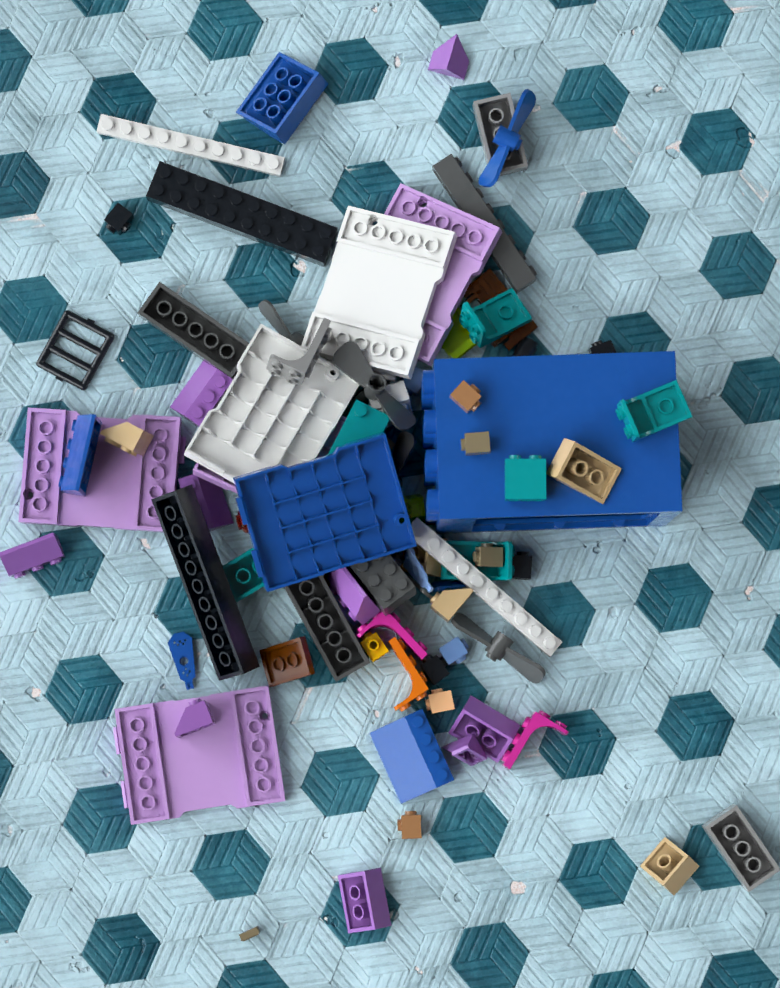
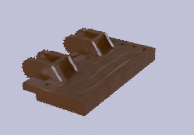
(486, 288)

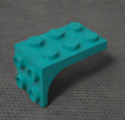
(494, 318)
(653, 411)
(467, 548)

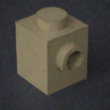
(476, 443)
(488, 556)

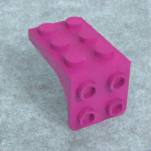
(392, 622)
(530, 724)

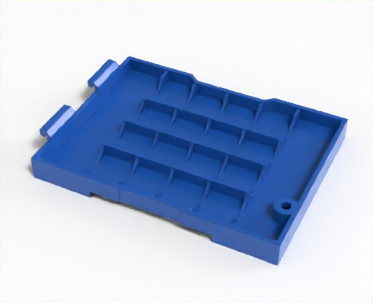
(324, 513)

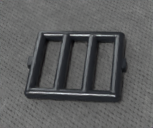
(60, 331)

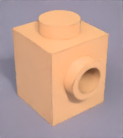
(439, 701)

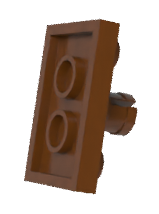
(287, 661)

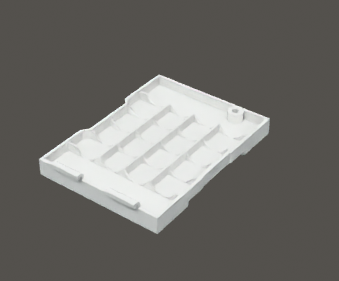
(381, 289)
(267, 418)

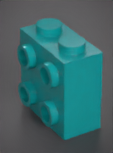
(525, 478)

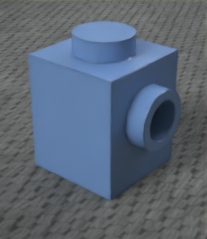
(414, 385)
(454, 651)

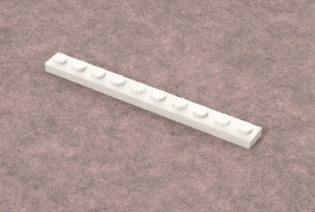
(190, 145)
(484, 588)

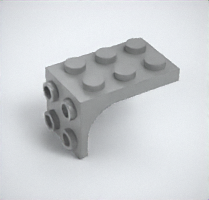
(296, 370)

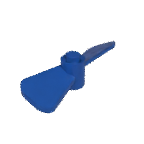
(507, 139)

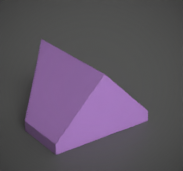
(450, 59)
(467, 750)

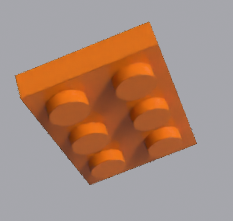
(418, 680)

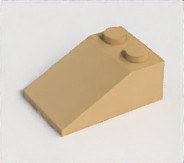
(583, 470)

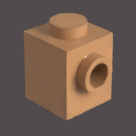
(466, 396)
(410, 825)

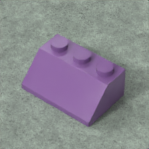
(201, 393)
(211, 501)
(32, 555)
(352, 595)
(194, 718)
(489, 726)
(364, 900)

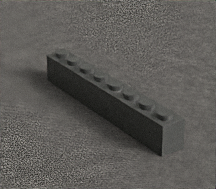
(470, 200)

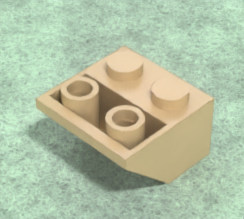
(131, 438)

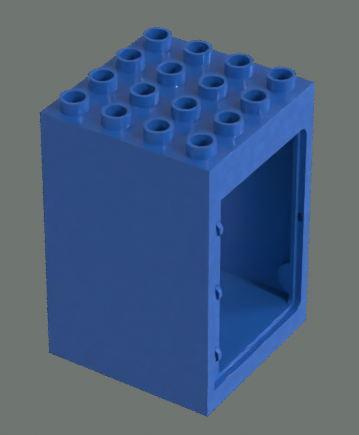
(529, 411)

